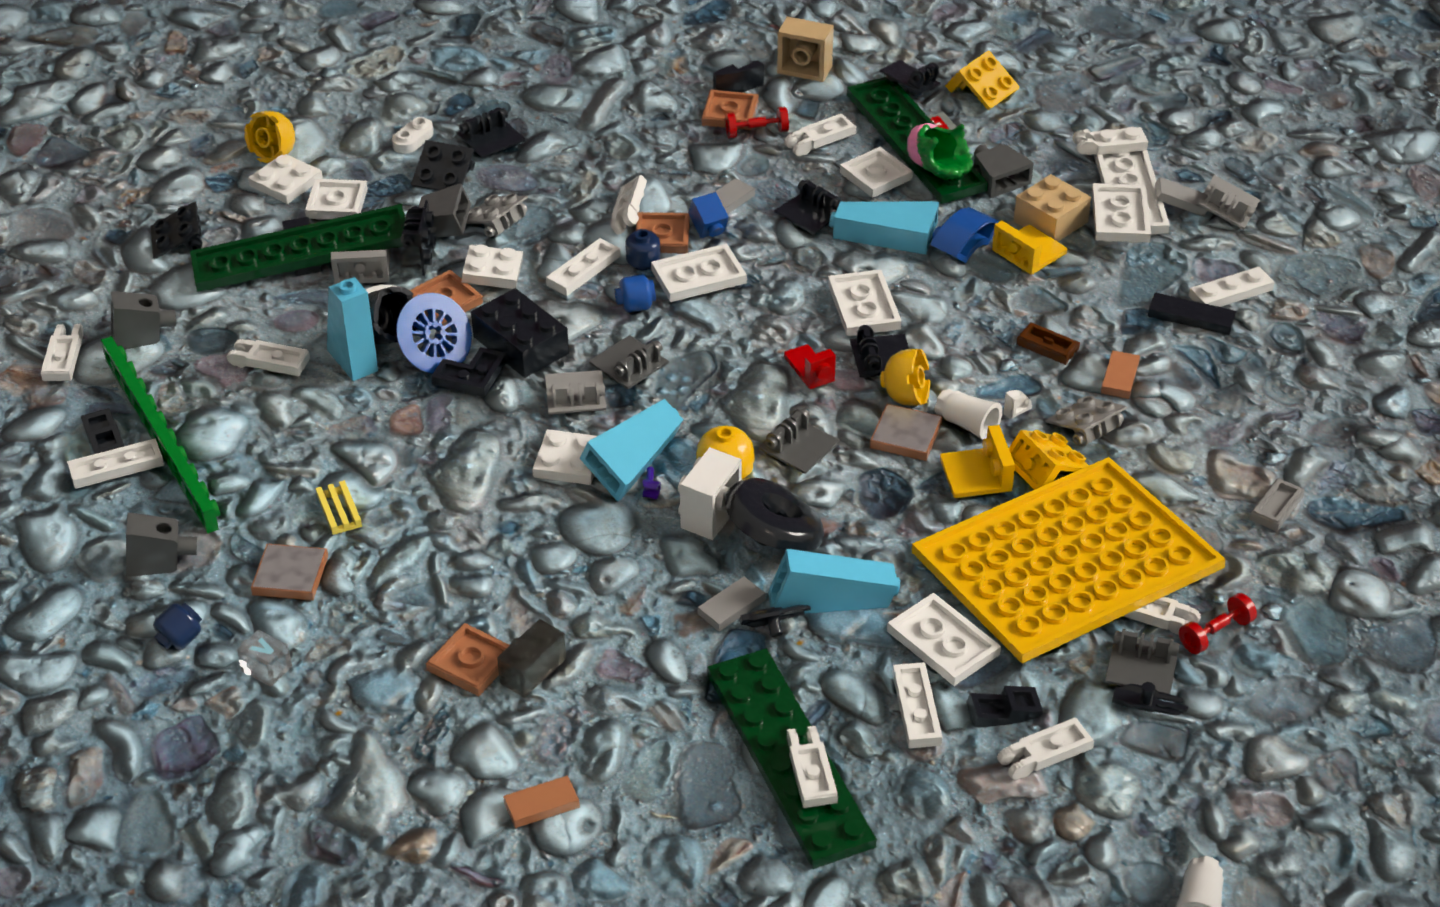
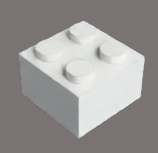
(704, 492)

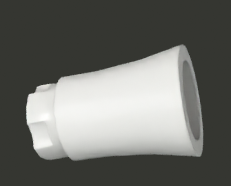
(968, 412)
(1202, 884)

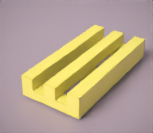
(333, 492)

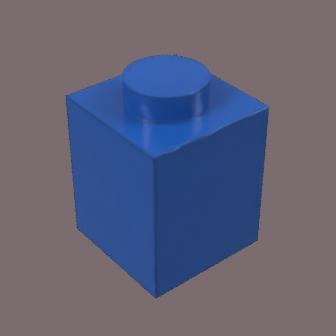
(708, 215)

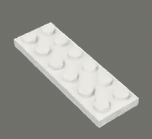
(1135, 169)

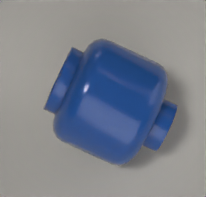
(635, 293)

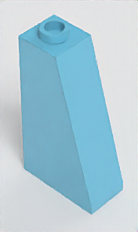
(887, 224)
(350, 329)
(631, 447)
(832, 582)

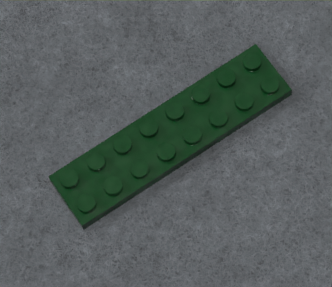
(894, 116)
(296, 247)
(762, 713)

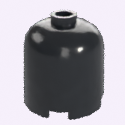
(385, 310)

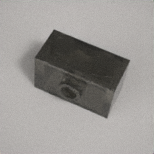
(531, 658)

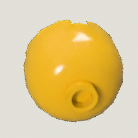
(269, 135)
(906, 378)
(730, 441)

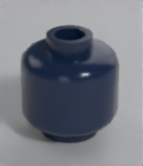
(642, 249)
(177, 626)

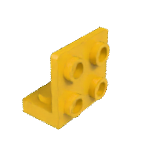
(985, 79)
(1026, 247)
(1042, 456)
(980, 470)

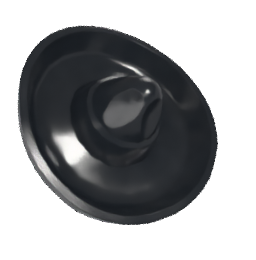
(773, 515)

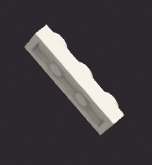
(583, 267)
(1233, 288)
(115, 463)
(917, 705)

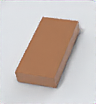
(1120, 374)
(541, 801)

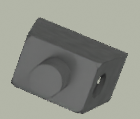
(1002, 169)
(450, 210)
(138, 319)
(154, 545)

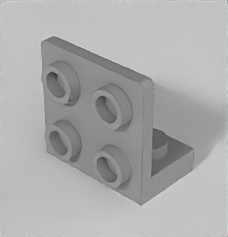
(365, 266)

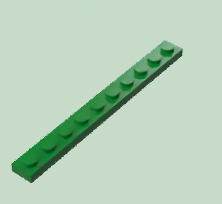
(155, 425)

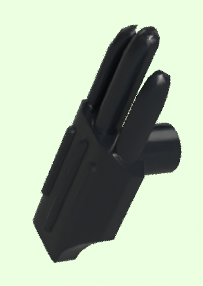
(772, 617)
(1145, 698)

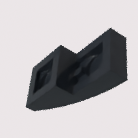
(739, 79)
(101, 431)
(1010, 707)

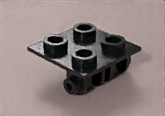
(917, 81)
(489, 133)
(442, 165)
(810, 208)
(177, 229)
(418, 233)
(873, 352)

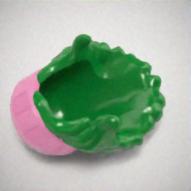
(940, 150)

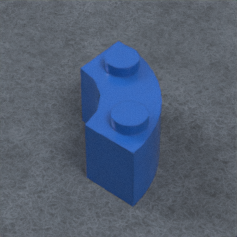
(964, 233)

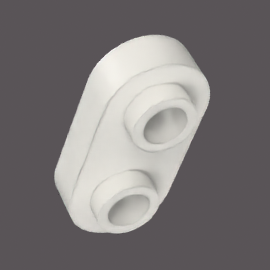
(412, 135)

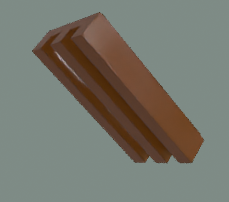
(1047, 343)

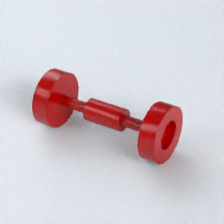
(782, 121)
(1194, 636)

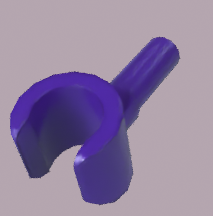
(651, 487)

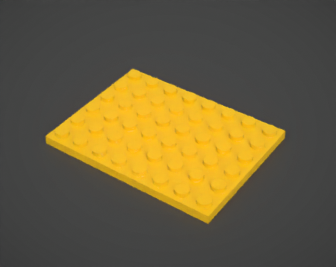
(1066, 558)

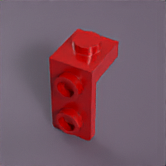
(812, 367)

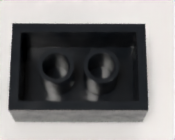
(521, 331)

